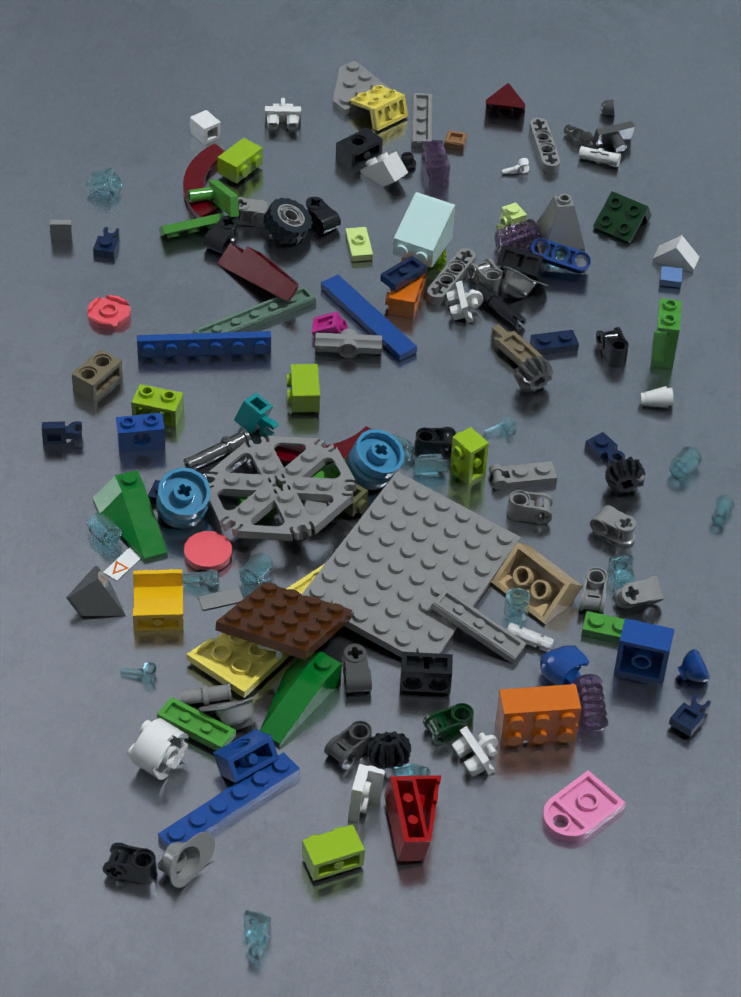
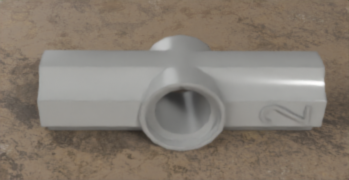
(348, 343)

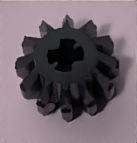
(625, 475)
(389, 750)

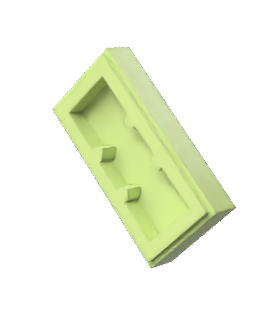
(359, 244)

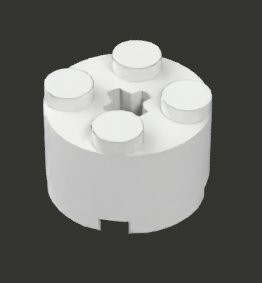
(158, 747)

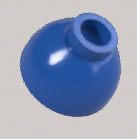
(694, 667)

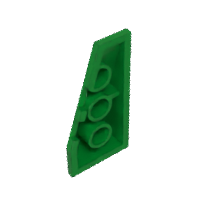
(128, 505)
(300, 693)

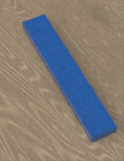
(368, 317)

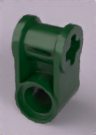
(449, 722)

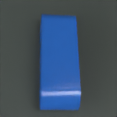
(571, 255)

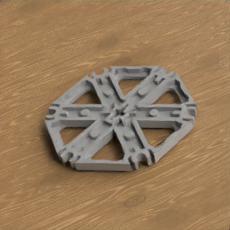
(296, 485)

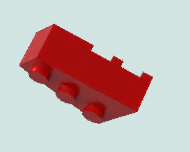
(411, 813)

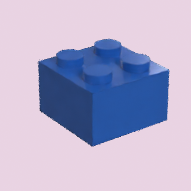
(644, 650)

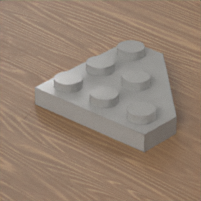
(351, 81)

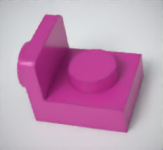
(328, 324)

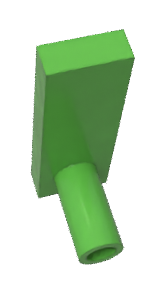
(219, 195)

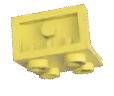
(384, 104)

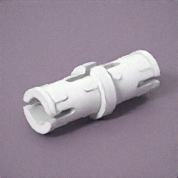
(599, 156)

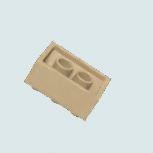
(548, 585)

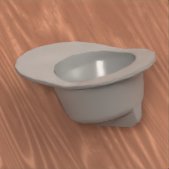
(517, 283)
(234, 713)
(185, 859)

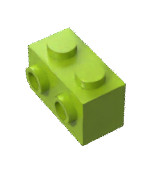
(240, 160)
(304, 388)
(158, 400)
(469, 455)
(333, 852)

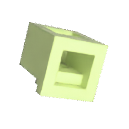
(511, 215)

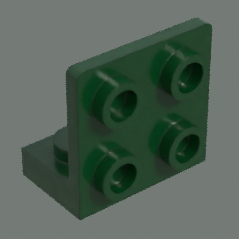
(621, 217)

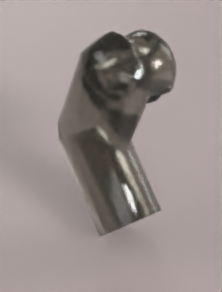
(578, 134)

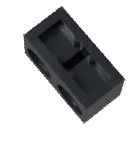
(521, 261)
(426, 672)

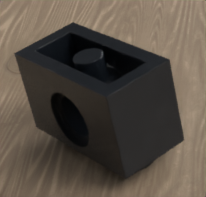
(358, 148)

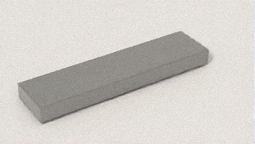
(421, 119)
(478, 625)

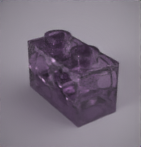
(435, 163)

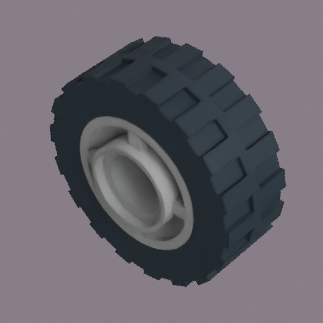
(287, 220)

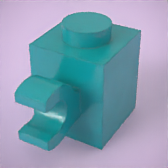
(254, 415)

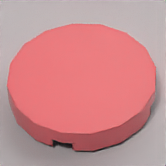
(109, 312)
(208, 551)

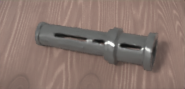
(224, 447)

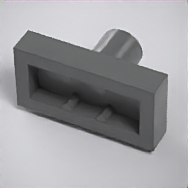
(614, 135)

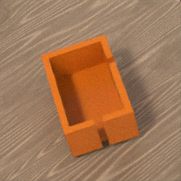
(538, 714)

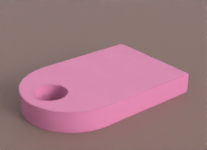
(583, 807)

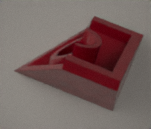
(506, 99)

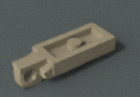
(512, 344)

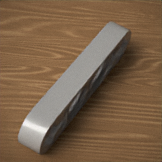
(544, 145)
(447, 274)

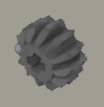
(533, 374)

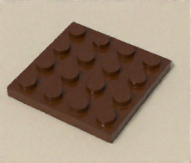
(284, 620)

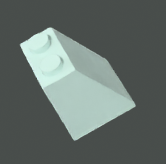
(425, 229)

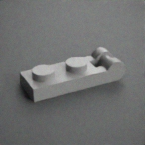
(522, 475)

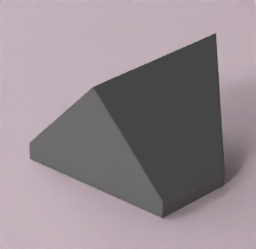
(95, 596)

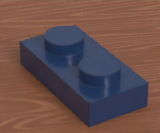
(403, 273)
(555, 342)

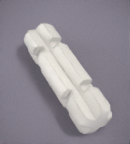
(531, 638)

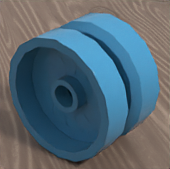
(375, 459)
(183, 498)

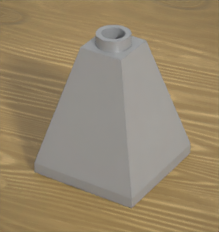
(561, 224)

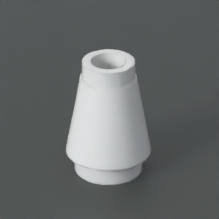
(659, 397)

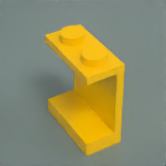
(158, 600)

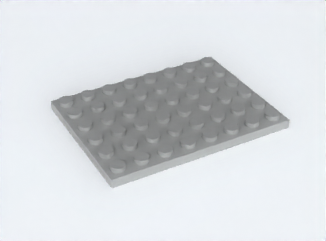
(401, 561)

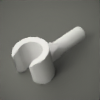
(522, 167)

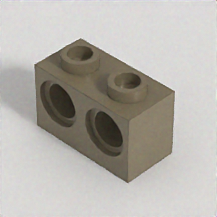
(97, 375)

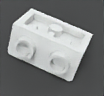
(365, 790)

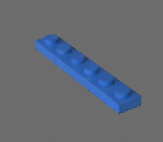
(204, 344)
(232, 801)

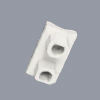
(283, 113)
(463, 301)
(468, 744)

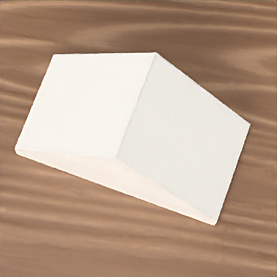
(677, 254)

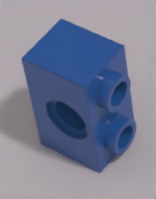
(140, 432)
(245, 755)

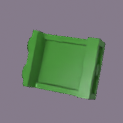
(665, 342)

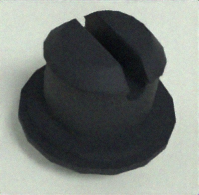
(408, 160)

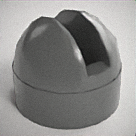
(607, 107)

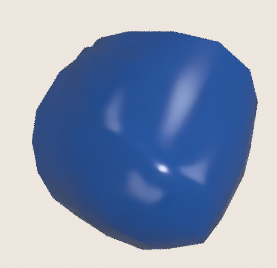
(562, 664)

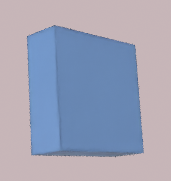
(671, 276)

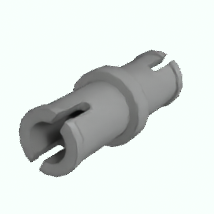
(205, 694)

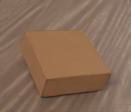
(455, 140)

